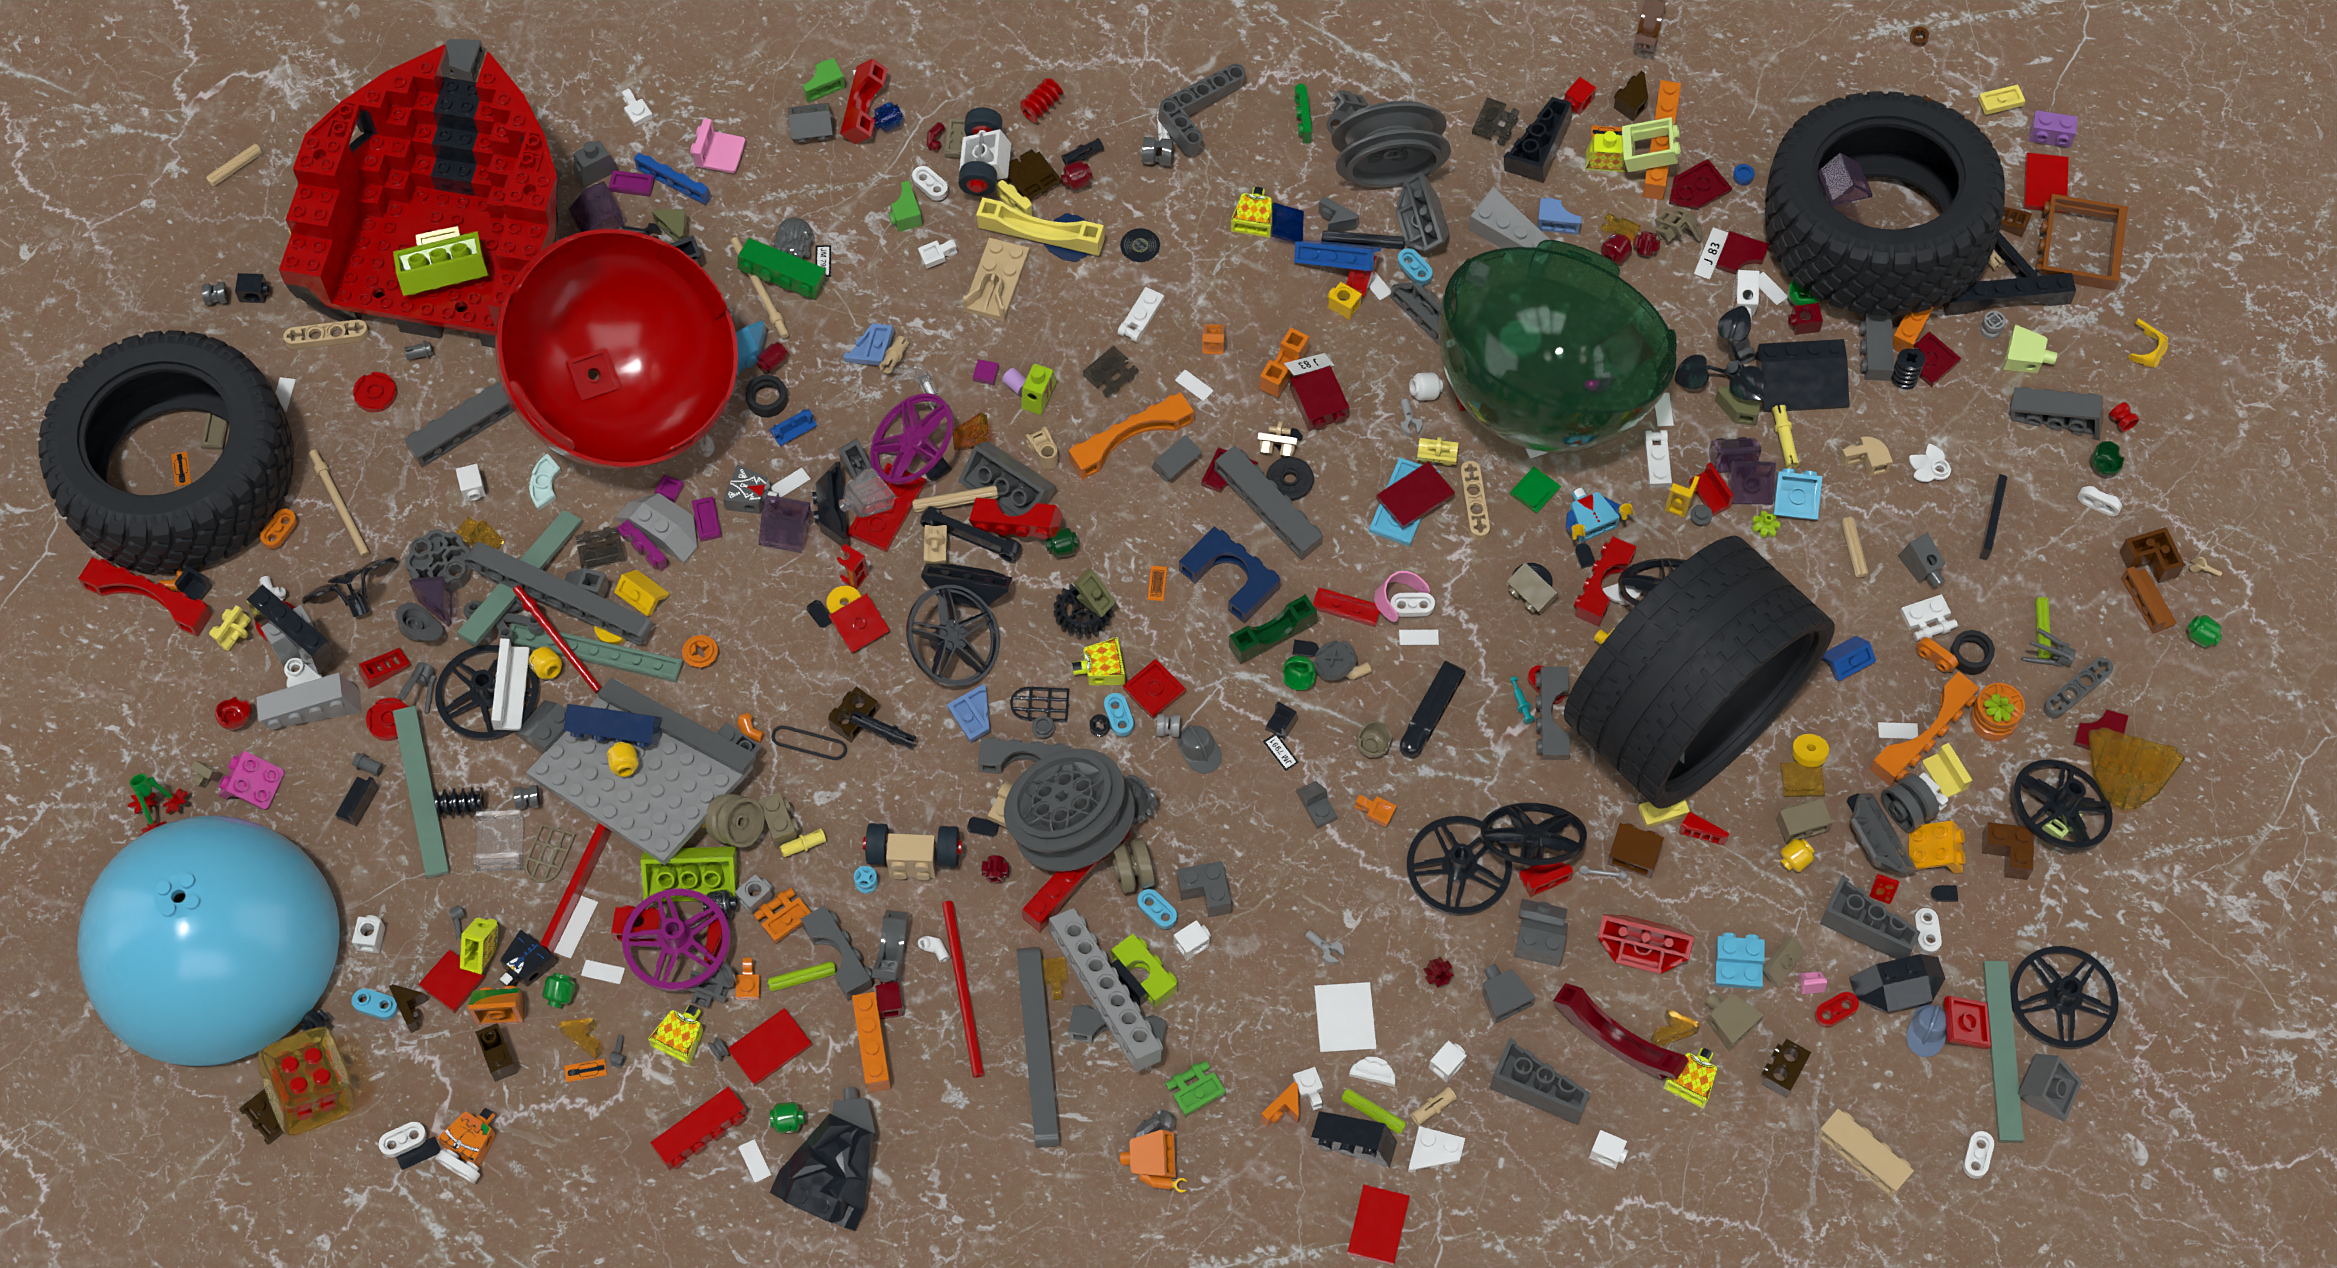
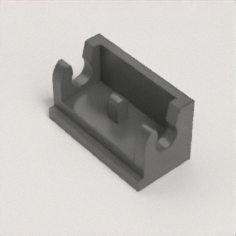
(1176, 458)

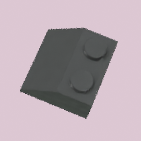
(810, 122)
(543, 726)
(1541, 942)
(2050, 1086)

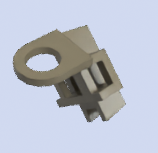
(1676, 222)

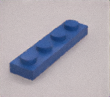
(673, 179)

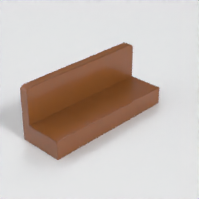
(2148, 599)

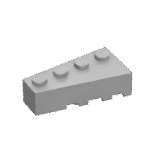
(1503, 223)
(309, 702)

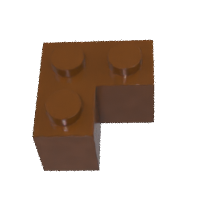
(2156, 550)
(2012, 842)

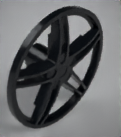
(1644, 582)
(952, 636)
(481, 693)
(2063, 801)
(1533, 836)
(1458, 864)
(2065, 996)

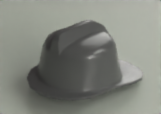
(417, 623)
(1199, 749)

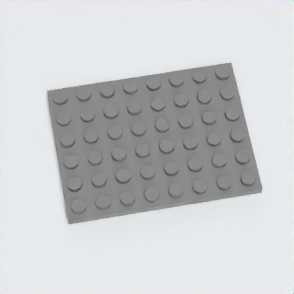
(652, 807)

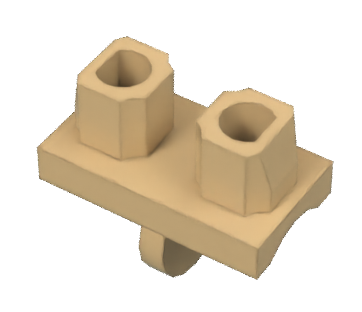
(1268, 440)
(935, 544)

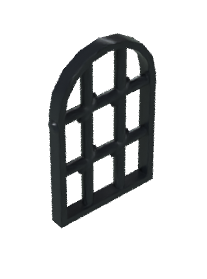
(1048, 699)

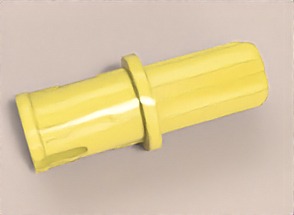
(803, 843)

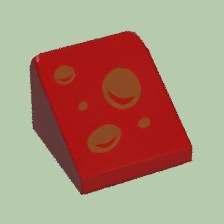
(1884, 888)

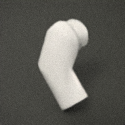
(266, 581)
(935, 946)

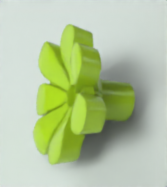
(1765, 524)
(1999, 707)

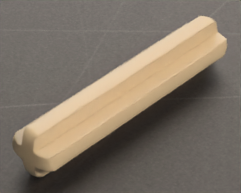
(234, 165)
(1854, 547)

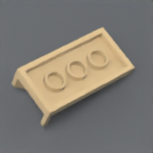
(996, 279)

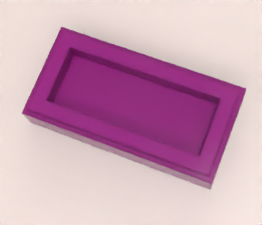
(631, 183)
(706, 519)

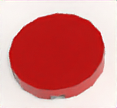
(374, 392)
(381, 719)

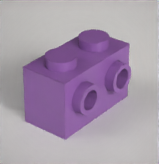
(2053, 129)

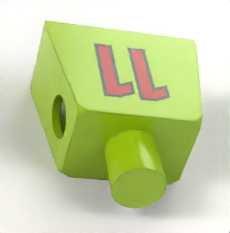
(1038, 383)

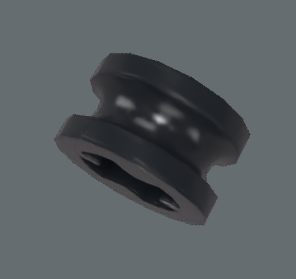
(1102, 719)

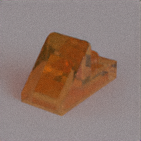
(971, 432)

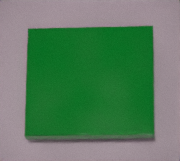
(1535, 490)

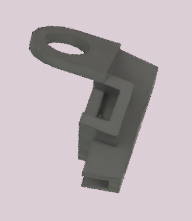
(1347, 104)
(722, 980)

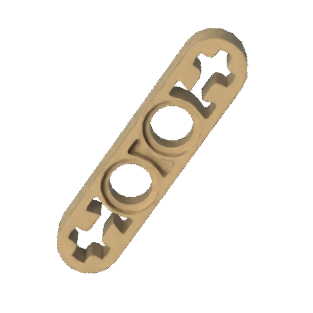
(326, 330)
(1474, 500)

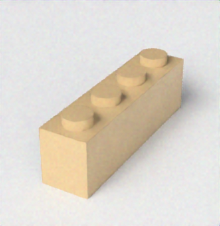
(1865, 1152)

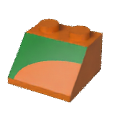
(497, 1005)

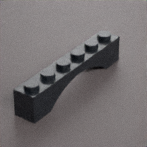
(2045, 289)

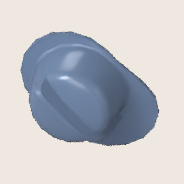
(1927, 1031)

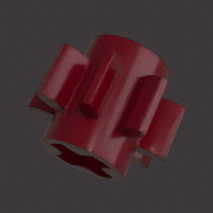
(1646, 243)
(995, 868)
(1438, 972)

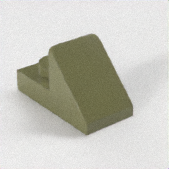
(1093, 593)

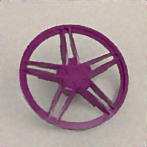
(913, 440)
(676, 938)

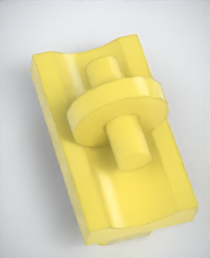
(1437, 451)
(232, 628)

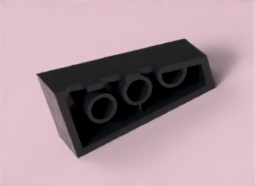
(1539, 144)

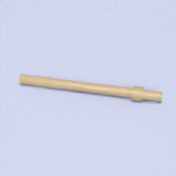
(775, 317)
(323, 471)

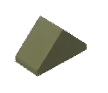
(672, 222)

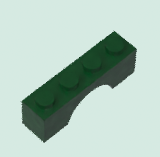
(1254, 640)

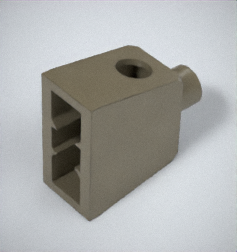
(1732, 1018)

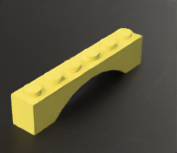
(1078, 236)

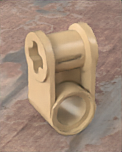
(1042, 445)

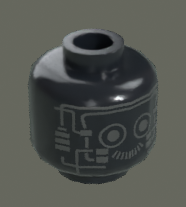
(724, 900)

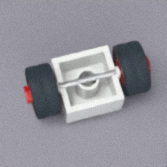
(983, 152)

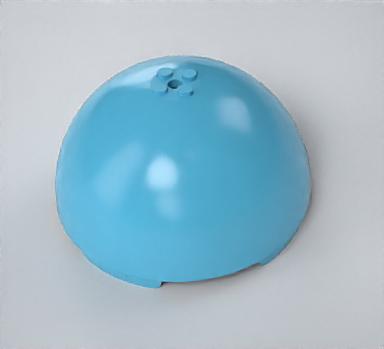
(226, 962)

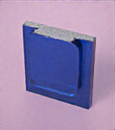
(1287, 223)

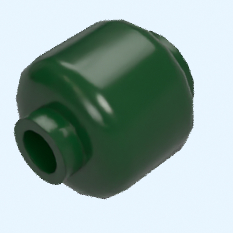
(1063, 543)

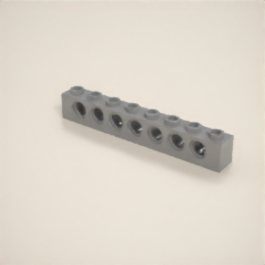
(1094, 982)

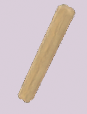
(955, 498)

